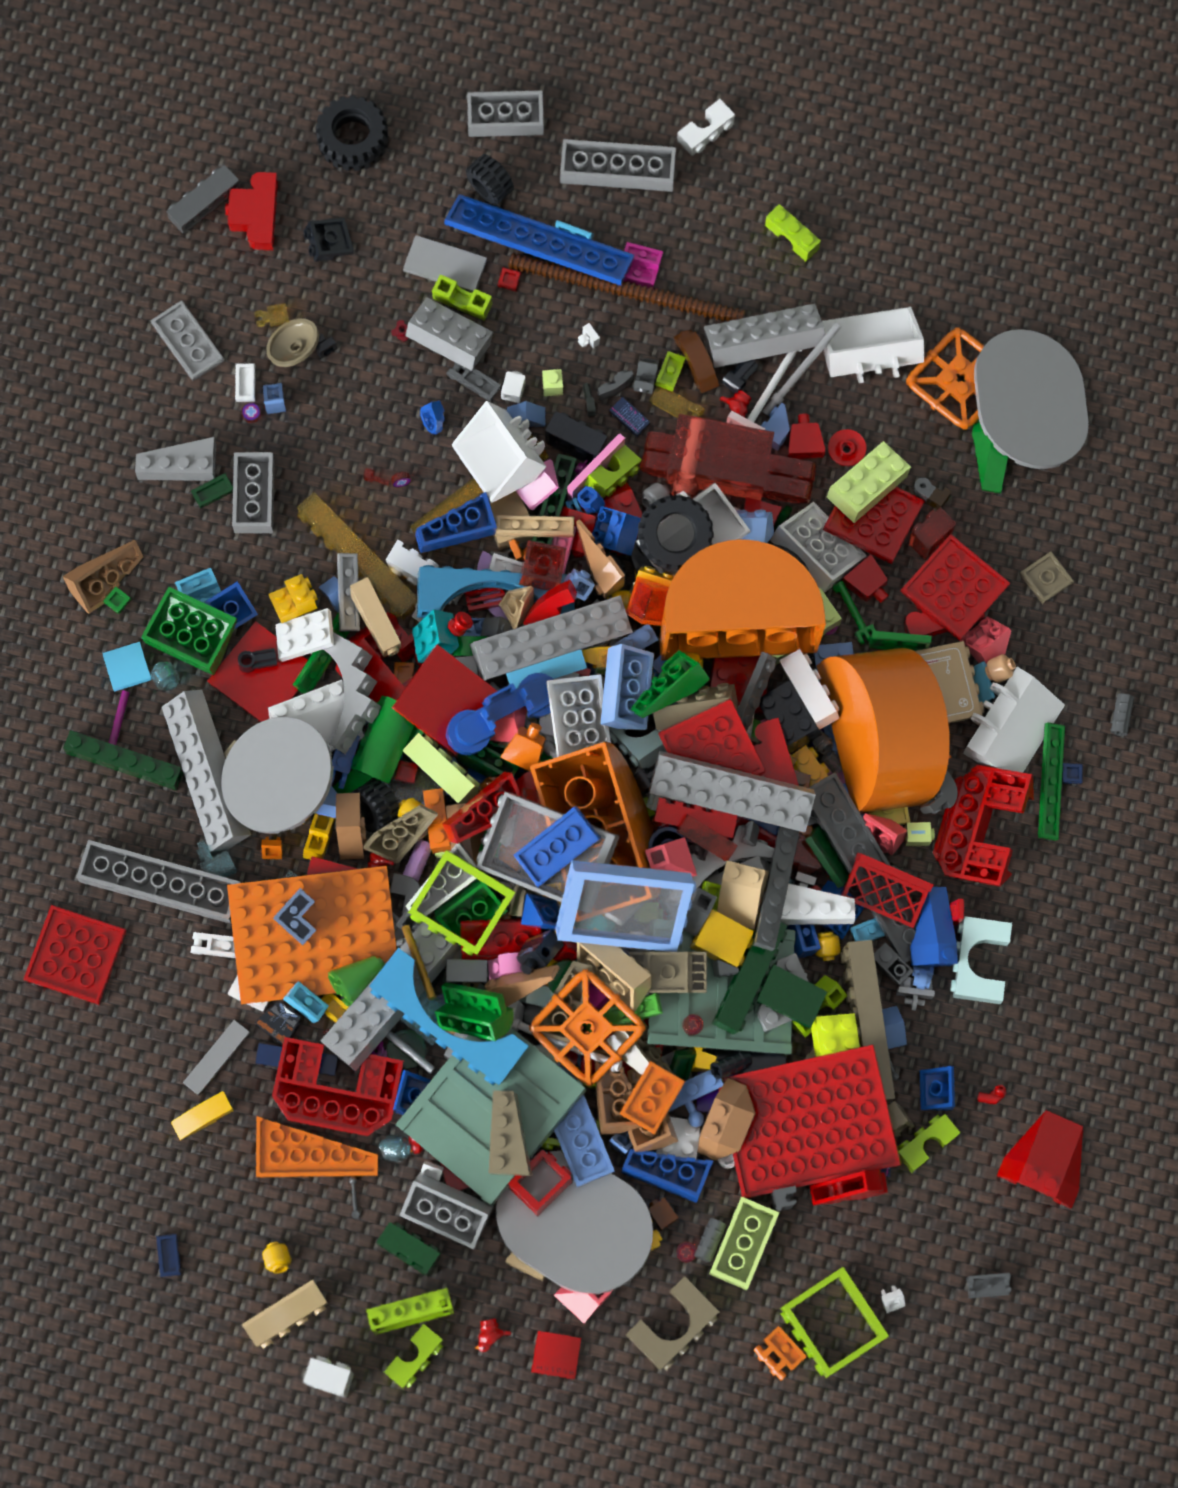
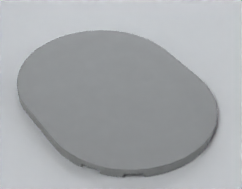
(1031, 399)
(586, 1237)

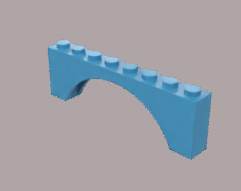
(441, 585)
(397, 986)

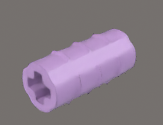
(418, 860)

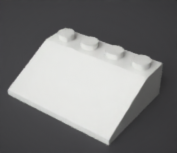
(823, 553)
(319, 708)
(577, 713)

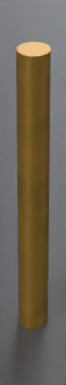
(418, 962)

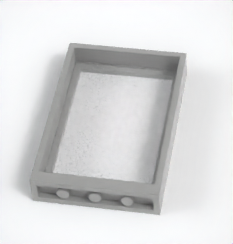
(514, 827)

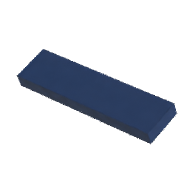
(270, 1056)

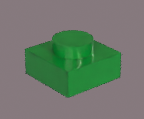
(117, 600)

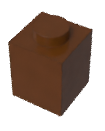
(662, 1213)

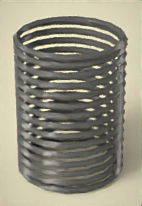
(833, 757)

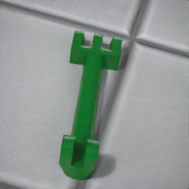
(863, 630)

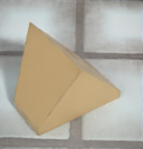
(517, 604)

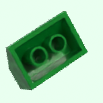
(472, 903)

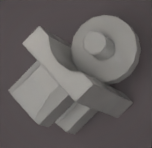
(906, 989)

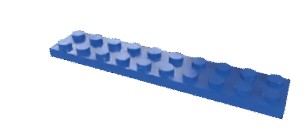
(539, 239)

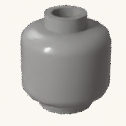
(654, 493)

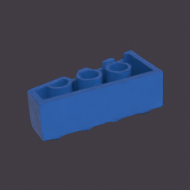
(459, 525)
(668, 1172)

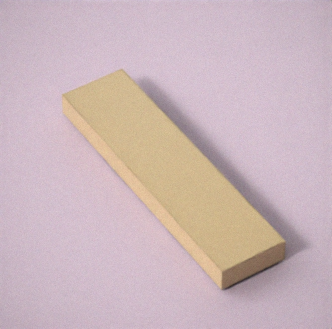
(535, 526)

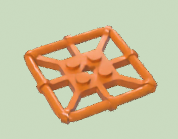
(948, 378)
(600, 1027)

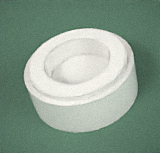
(727, 1162)

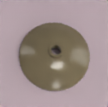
(292, 342)

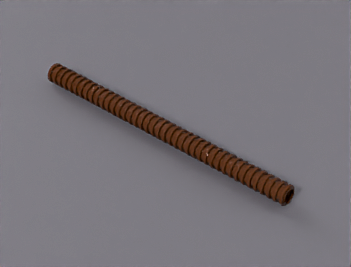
(626, 289)

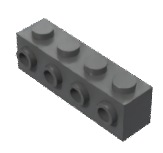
(203, 199)

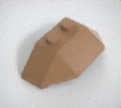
(727, 1121)

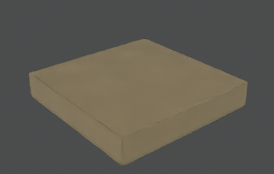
(1046, 577)

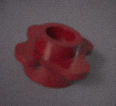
(397, 331)

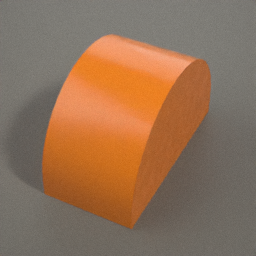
(742, 603)
(888, 727)
(605, 793)

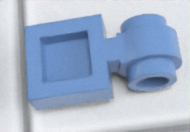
(922, 976)

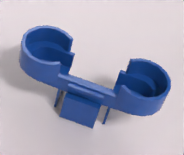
(472, 729)

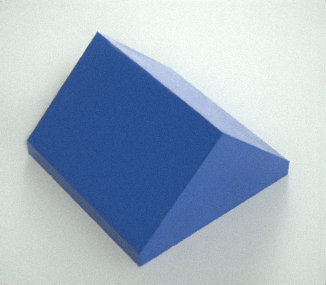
(233, 602)
(540, 912)
(937, 1089)
(408, 1091)

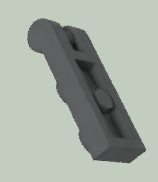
(475, 381)

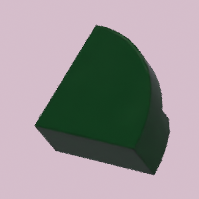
(783, 516)

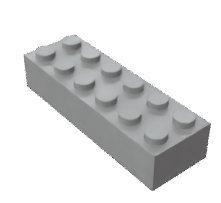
(617, 165)
(764, 335)

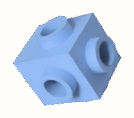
(581, 582)

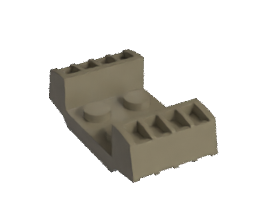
(675, 971)

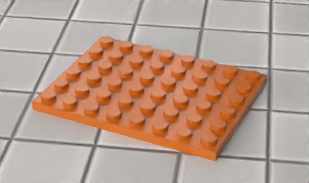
(351, 924)

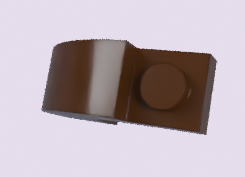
(698, 360)

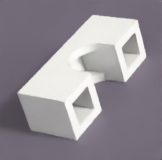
(695, 138)

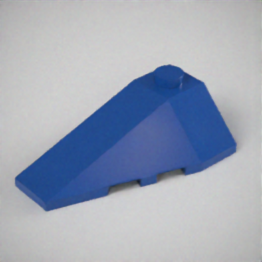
(935, 935)

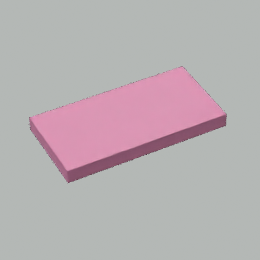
(602, 459)

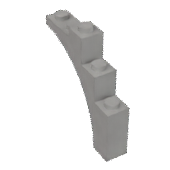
(357, 687)
(742, 853)

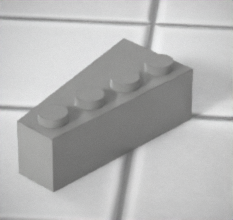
(180, 462)

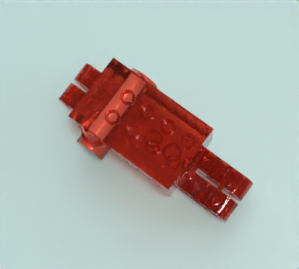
(726, 455)

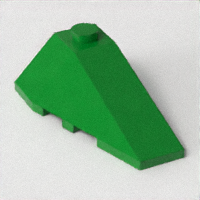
(990, 461)

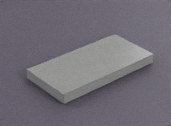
(433, 258)
(187, 340)

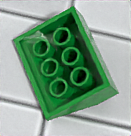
(190, 630)

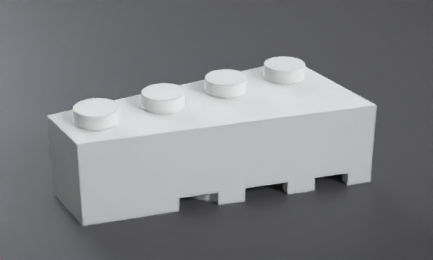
(408, 563)
(809, 688)
(447, 884)
(816, 907)

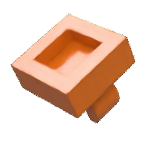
(272, 848)

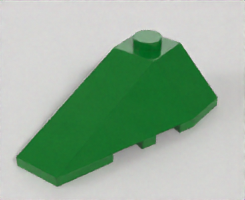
(678, 680)

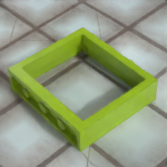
(480, 875)
(410, 1311)
(800, 1334)

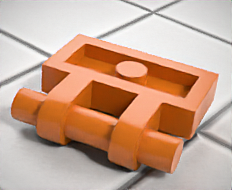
(784, 1348)

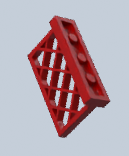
(891, 873)

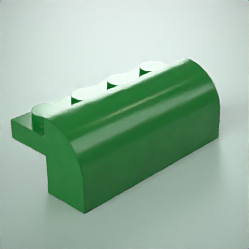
(383, 743)
(474, 1012)

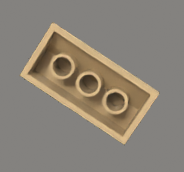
(617, 971)
(285, 1314)

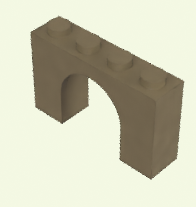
(700, 1313)

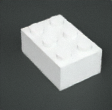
(328, 1377)

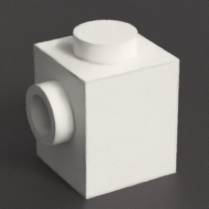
(513, 386)

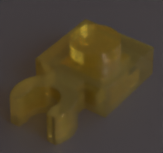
(276, 315)

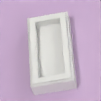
(245, 383)

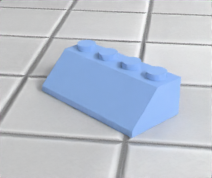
(759, 523)
(625, 680)

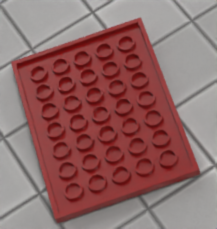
(815, 1122)

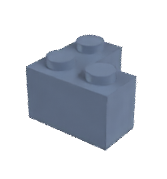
(292, 918)

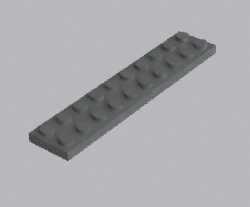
(851, 836)

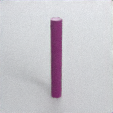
(119, 717)

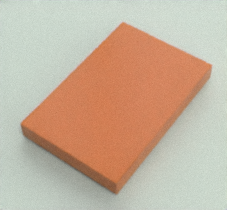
(652, 1097)

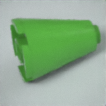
(354, 978)

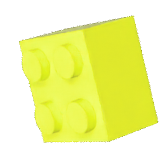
(834, 1034)

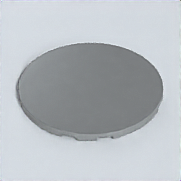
(277, 775)

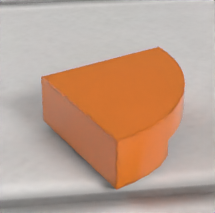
(516, 549)

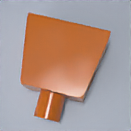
(525, 747)

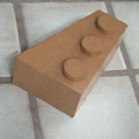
(350, 826)

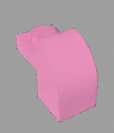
(503, 965)

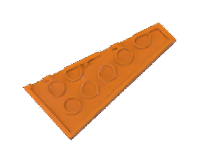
(296, 1153)

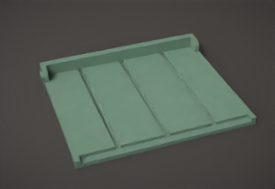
(668, 1030)
(456, 1114)

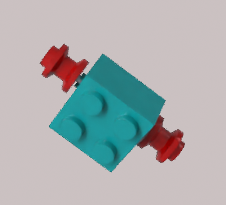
(439, 629)

